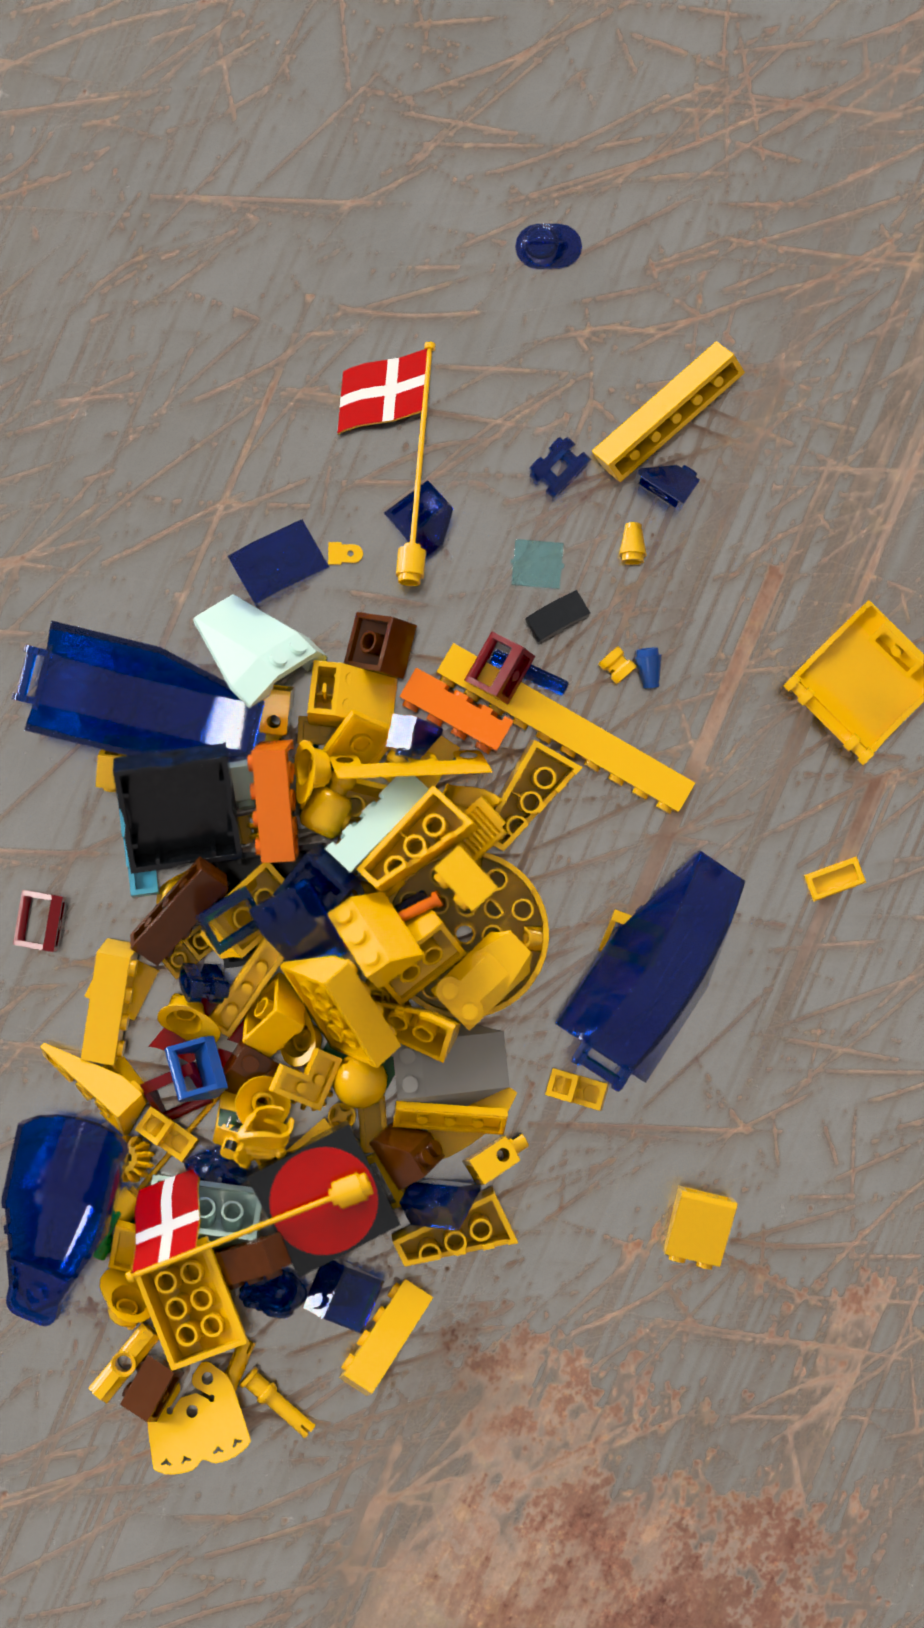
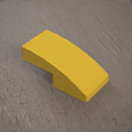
(577, 1089)
(167, 1134)

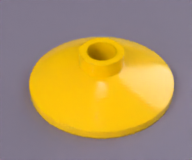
(254, 1089)

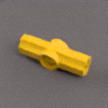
(113, 1375)

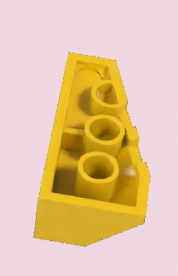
(422, 1029)

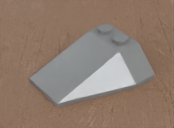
(469, 1073)

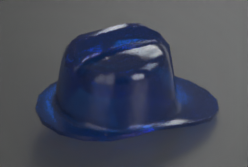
(548, 246)

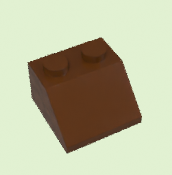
(380, 644)
(247, 1064)
(406, 1153)

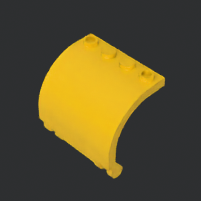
(862, 681)

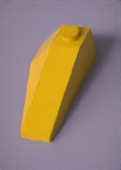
(113, 1095)

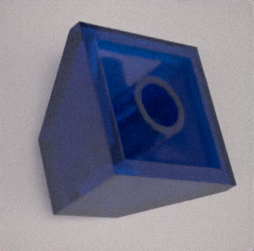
(668, 483)
(433, 517)

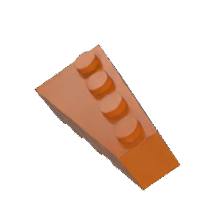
(456, 711)
(274, 801)

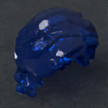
(211, 1166)
(275, 1296)

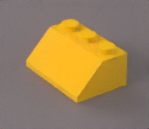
(376, 936)
(440, 954)

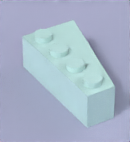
(377, 821)

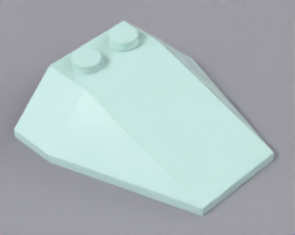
(253, 647)

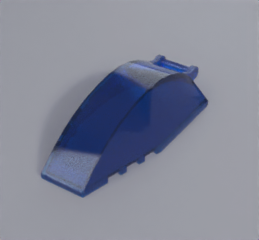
(130, 697)
(653, 972)

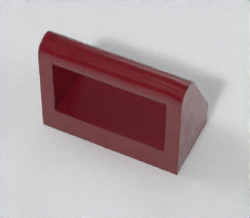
(510, 673)
(53, 926)
(150, 1092)

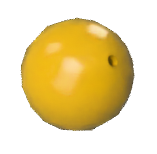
(359, 1083)

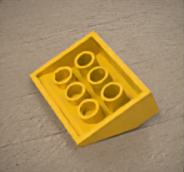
(343, 1008)
(192, 1309)

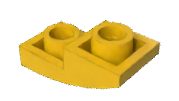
(187, 951)

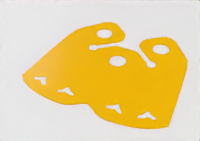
(197, 1437)

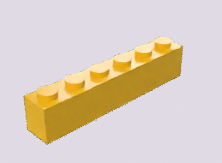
(668, 411)

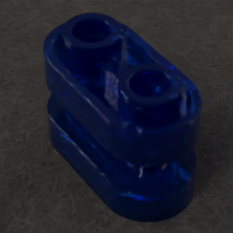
(543, 468)
(208, 983)

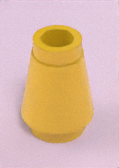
(633, 545)

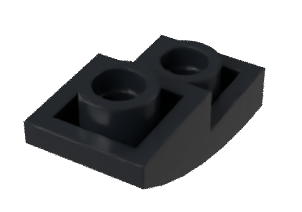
(557, 615)

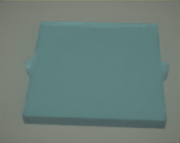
(537, 563)

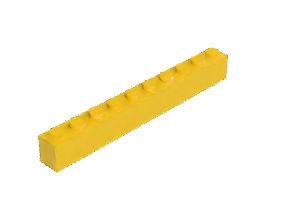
(573, 734)

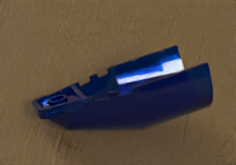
(57, 1208)

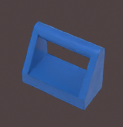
(208, 1065)

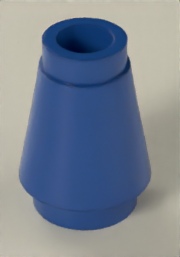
(649, 665)

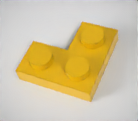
(312, 1085)

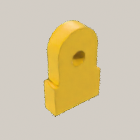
(339, 553)

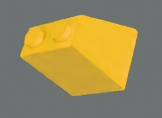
(699, 1227)

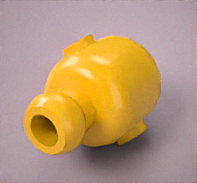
(328, 808)

